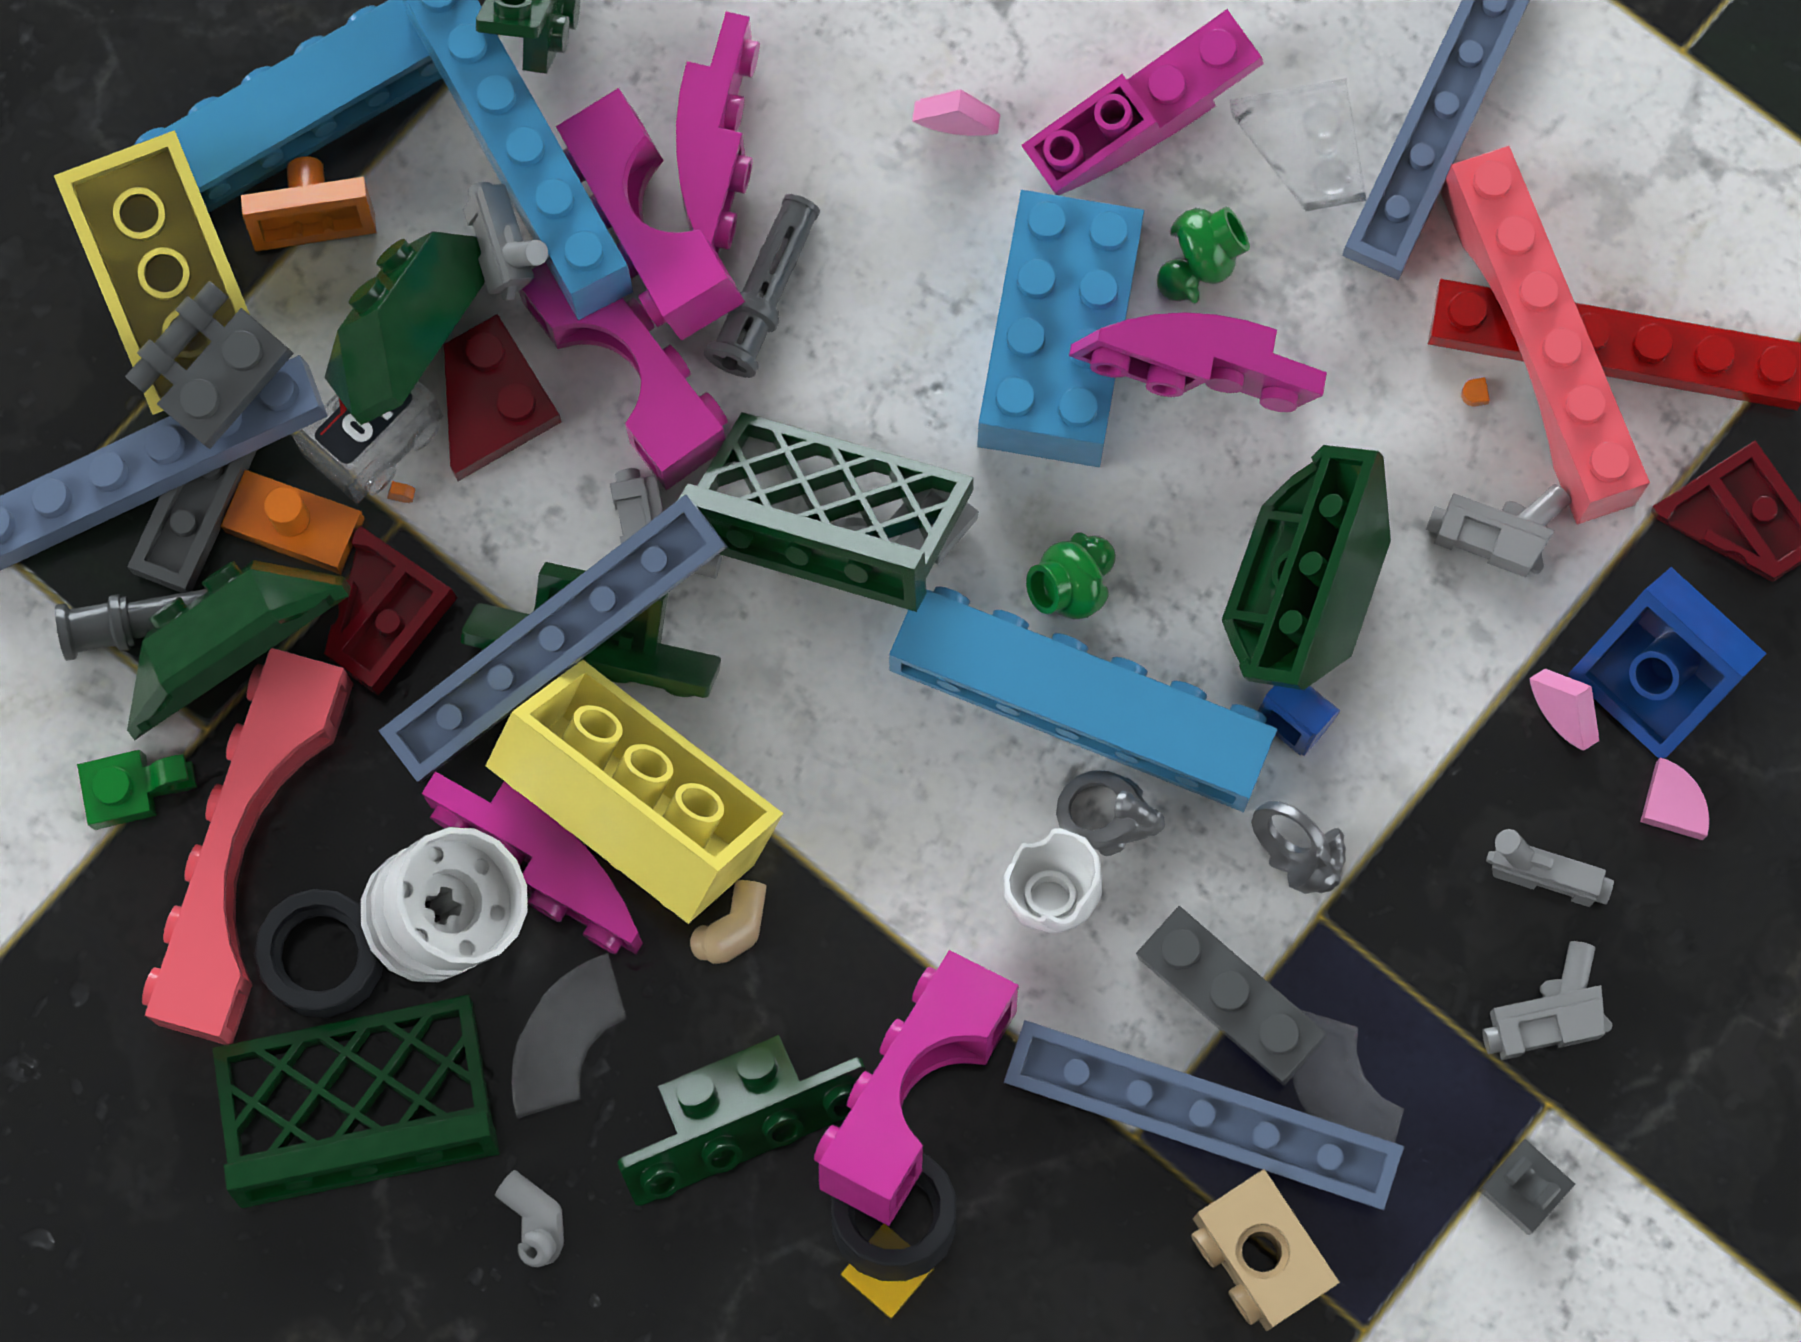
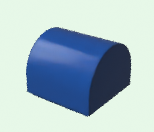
(1298, 716)

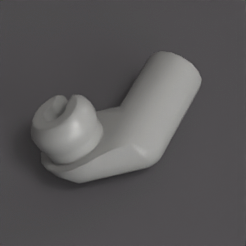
(540, 1219)

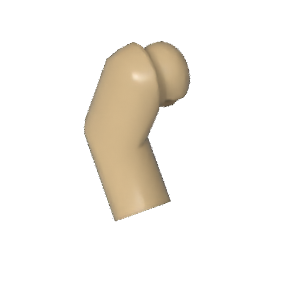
(735, 931)

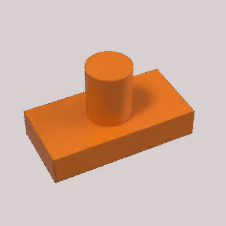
(308, 209)
(292, 521)

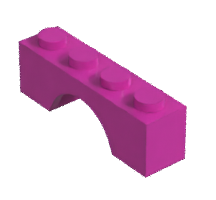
(680, 269)
(670, 422)
(955, 1021)

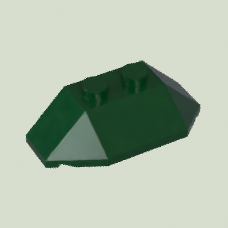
(402, 320)
(1310, 569)
(223, 632)

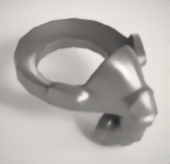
(1132, 819)
(1307, 868)

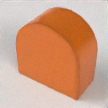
(1475, 392)
(401, 492)

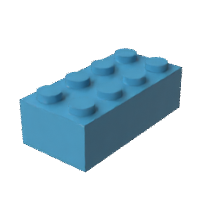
(1062, 282)

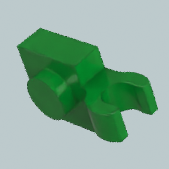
(124, 786)

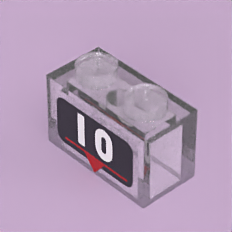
(365, 455)

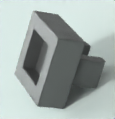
(1527, 1187)

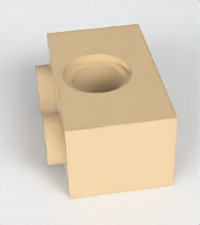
(1261, 1211)

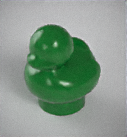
(1210, 251)
(1072, 577)

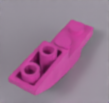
(1144, 109)
(707, 139)
(1192, 349)
(560, 868)

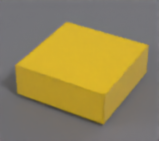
(885, 1295)

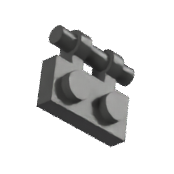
(222, 377)

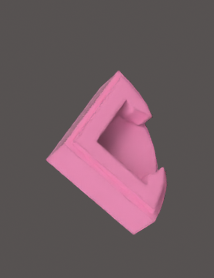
(956, 114)
(1567, 707)
(1676, 802)

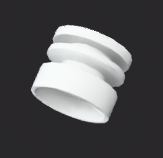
(471, 887)

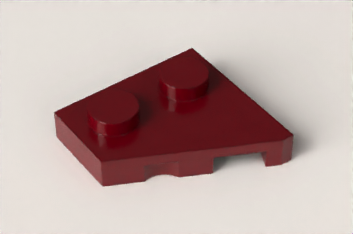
(491, 397)
(1741, 513)
(386, 613)

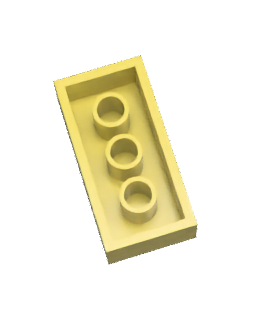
(148, 243)
(633, 790)

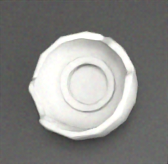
(1054, 882)

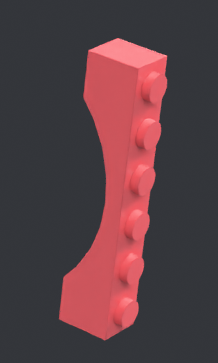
(1579, 412)
(289, 721)

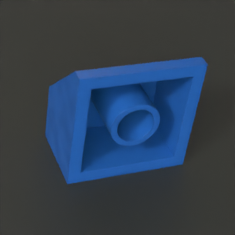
(1667, 663)

